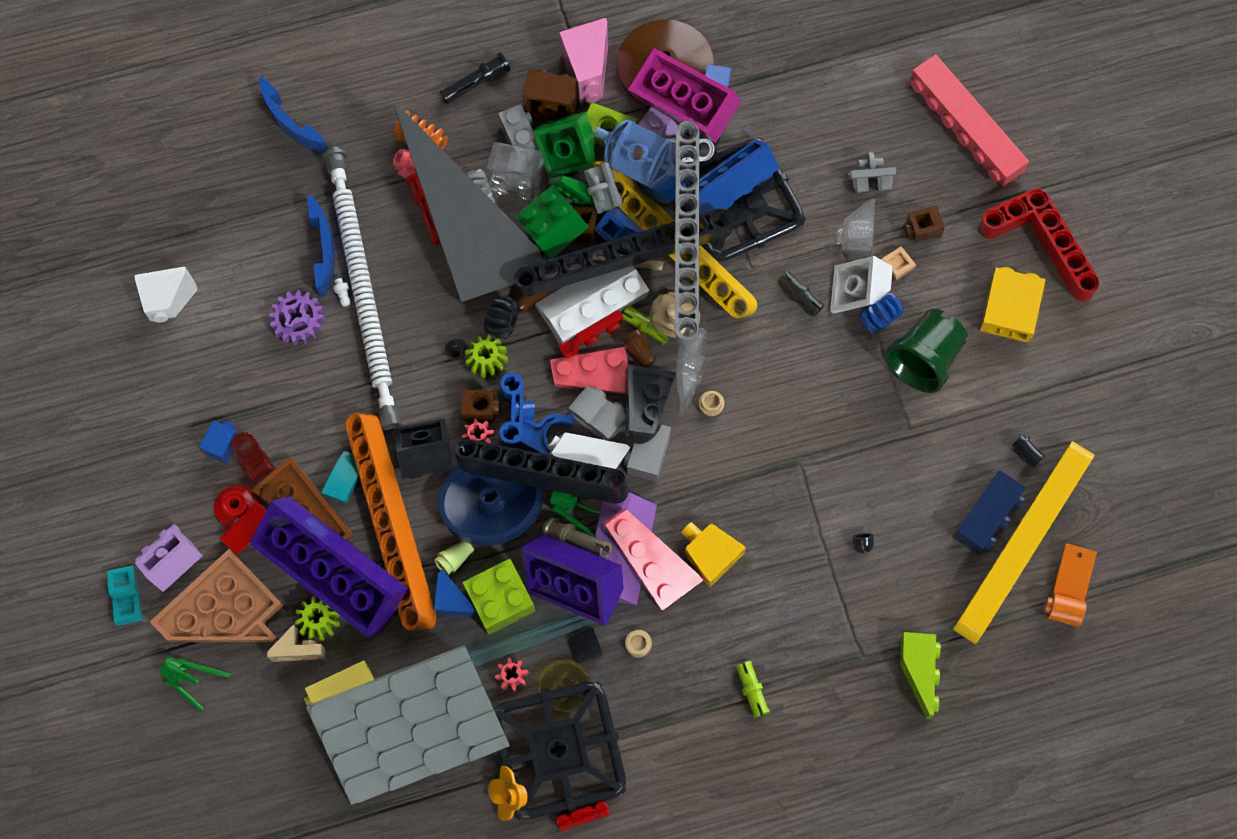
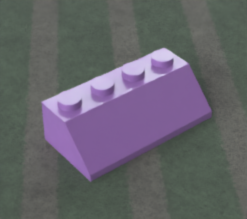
(645, 513)

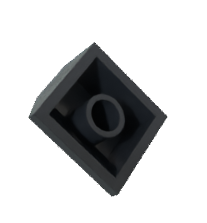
(423, 449)

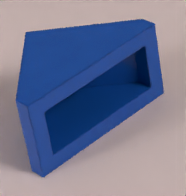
(450, 600)

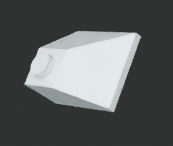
(859, 283)
(165, 292)

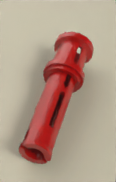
(419, 199)

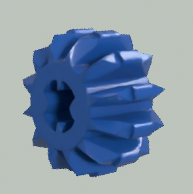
(881, 313)

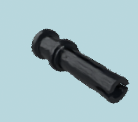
(484, 73)

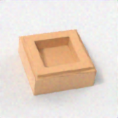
(900, 261)

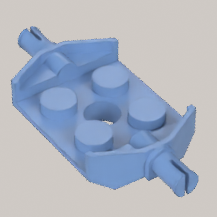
(658, 157)

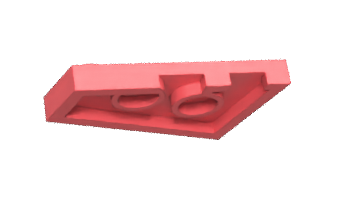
(595, 369)

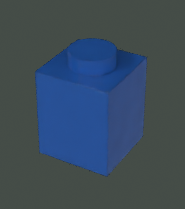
(218, 441)

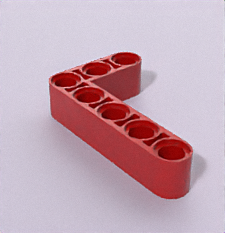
(1047, 235)

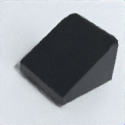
(585, 646)

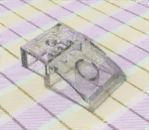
(689, 370)

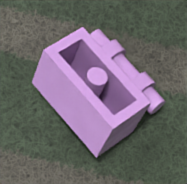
(167, 557)

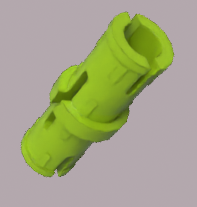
(644, 324)
(752, 689)

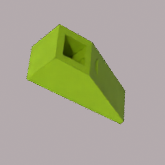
(918, 663)

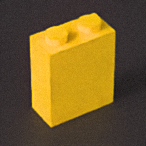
(1012, 304)

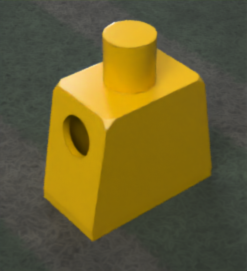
(711, 551)

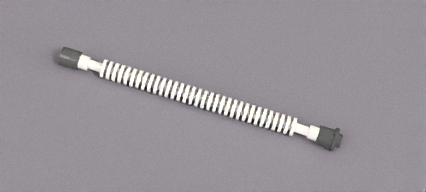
(362, 288)

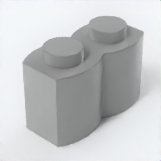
(598, 414)

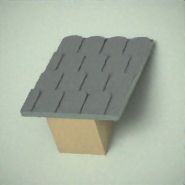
(408, 725)

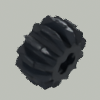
(501, 317)

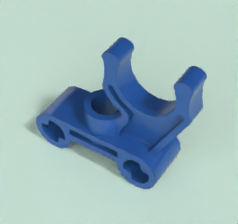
(522, 423)

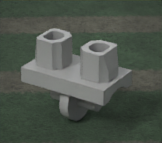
(883, 175)
(603, 188)

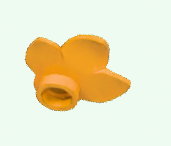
(507, 794)

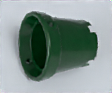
(927, 351)

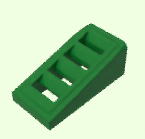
(573, 189)

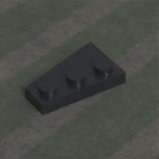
(645, 399)

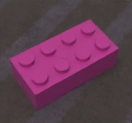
(684, 94)

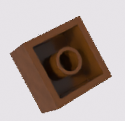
(549, 95)

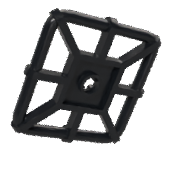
(753, 207)
(574, 759)

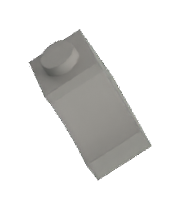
(647, 458)

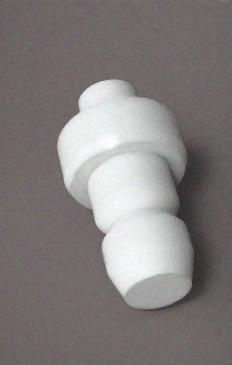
(341, 289)

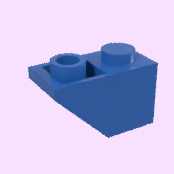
(617, 225)

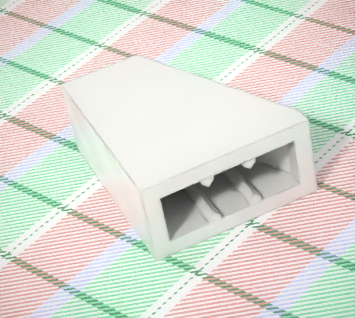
(588, 450)

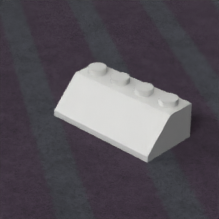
(590, 300)

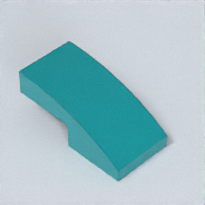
(342, 479)
(125, 595)

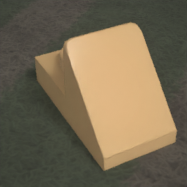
(288, 648)

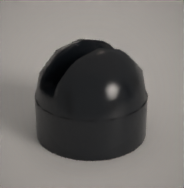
(455, 353)
(863, 542)

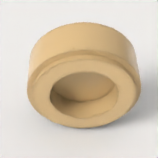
(638, 643)

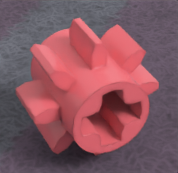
(403, 163)
(478, 427)
(511, 667)

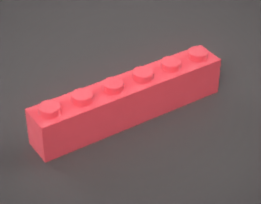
(968, 121)

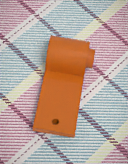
(1071, 586)

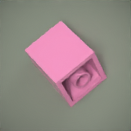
(585, 58)

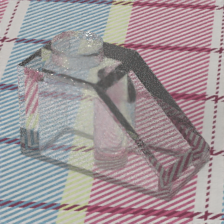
(858, 230)

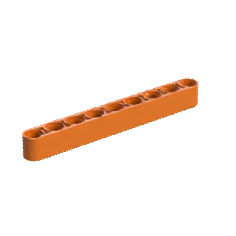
(390, 519)

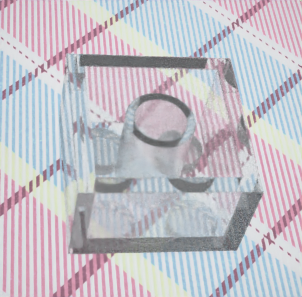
(515, 170)

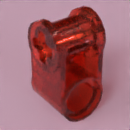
(255, 459)

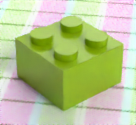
(499, 596)

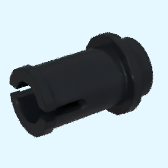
(1028, 450)

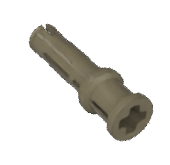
(569, 534)

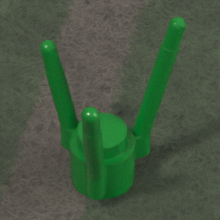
(564, 502)
(176, 671)

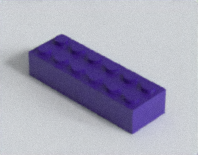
(328, 566)

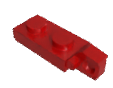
(590, 335)

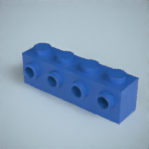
(735, 177)

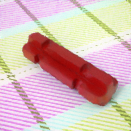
(582, 816)

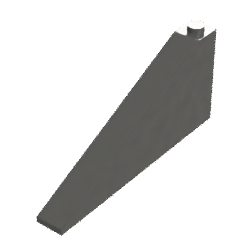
(475, 234)

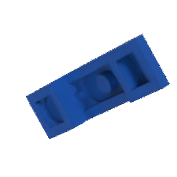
(307, 136)
(322, 271)

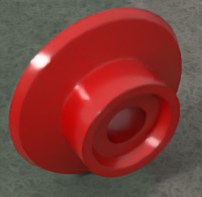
(223, 504)

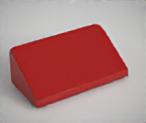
(242, 531)

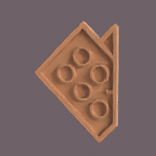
(220, 606)

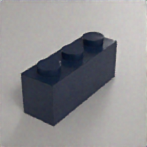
(990, 513)

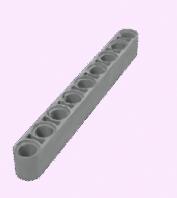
(689, 244)

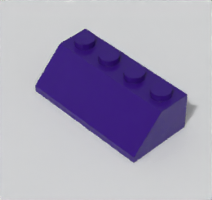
(572, 578)

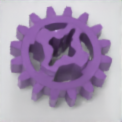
(300, 327)

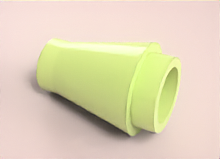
(453, 557)

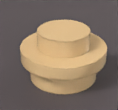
(711, 403)

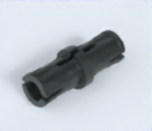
(801, 293)

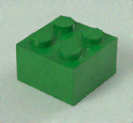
(551, 221)

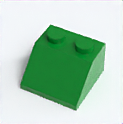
(566, 144)

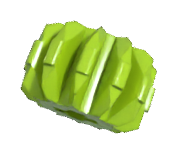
(479, 363)
(308, 616)

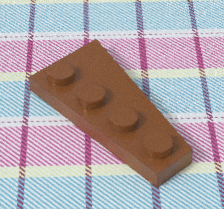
(293, 482)

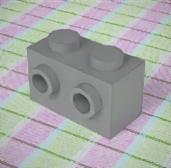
(517, 127)

